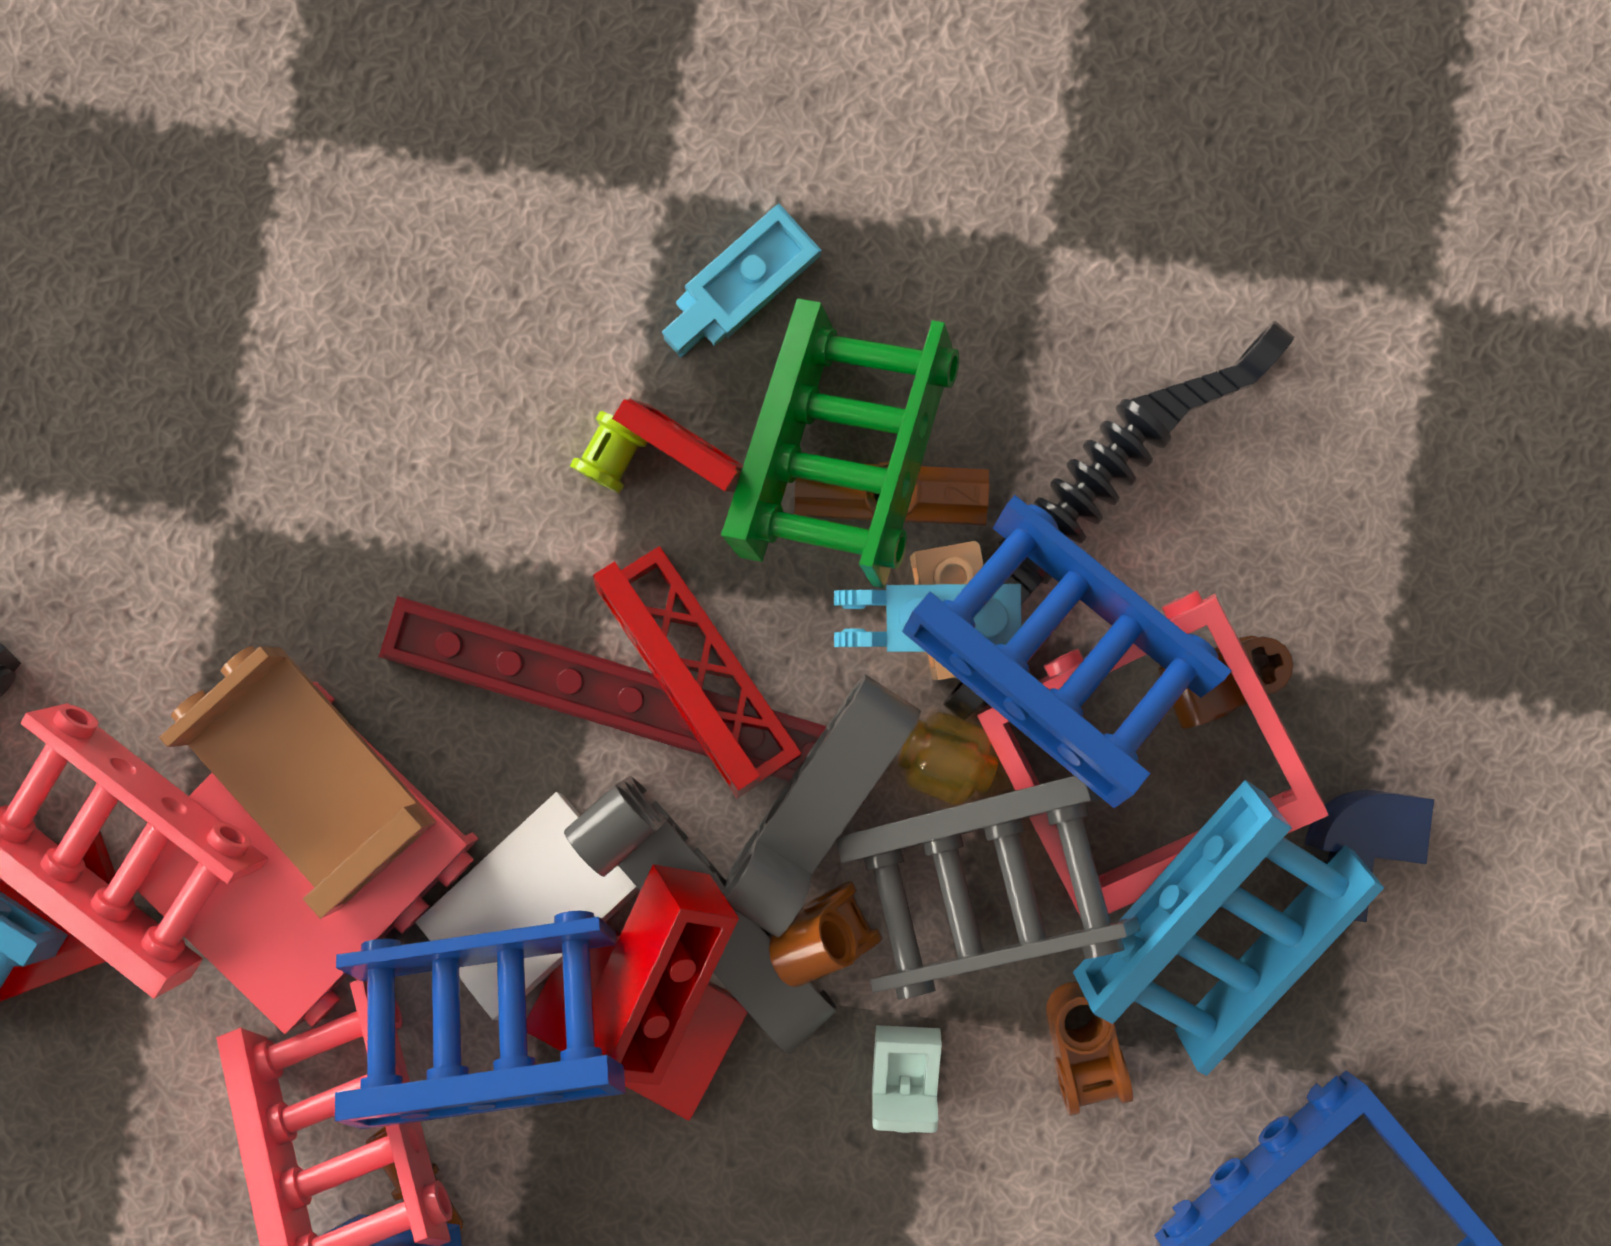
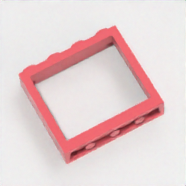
(1129, 881)

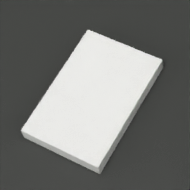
(522, 886)

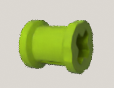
(608, 453)

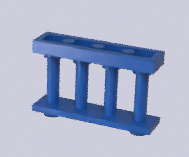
(1055, 716)
(515, 1077)

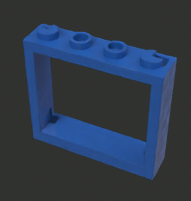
(1289, 1145)

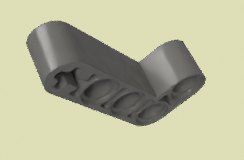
(817, 804)

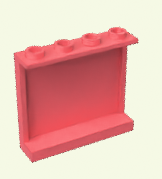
(268, 935)

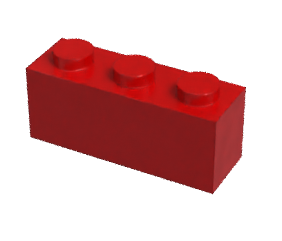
(660, 970)

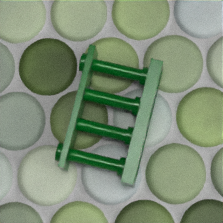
(795, 400)

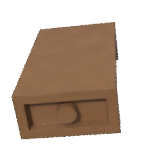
(301, 774)

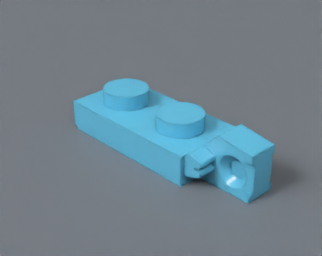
(741, 281)

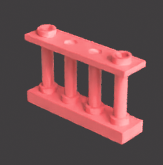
(78, 899)
(268, 1126)

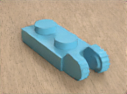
(996, 620)

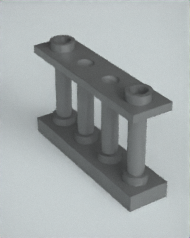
(1002, 822)

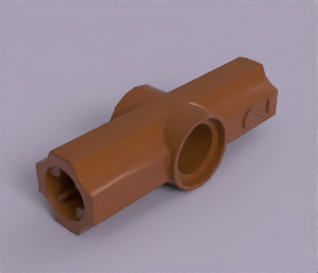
(939, 497)

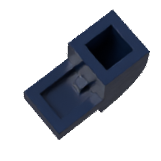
(1375, 827)

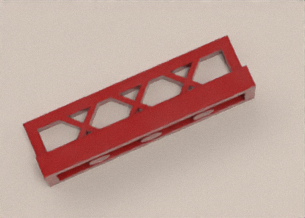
(677, 681)

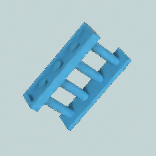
(1191, 891)

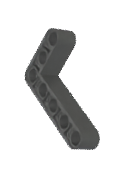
(634, 835)

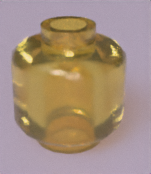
(948, 758)

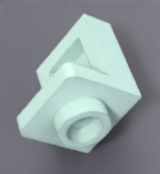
(906, 1079)

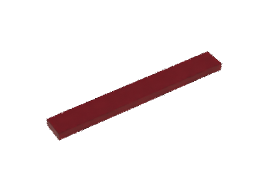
(567, 681)

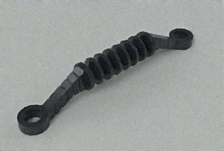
(1148, 420)

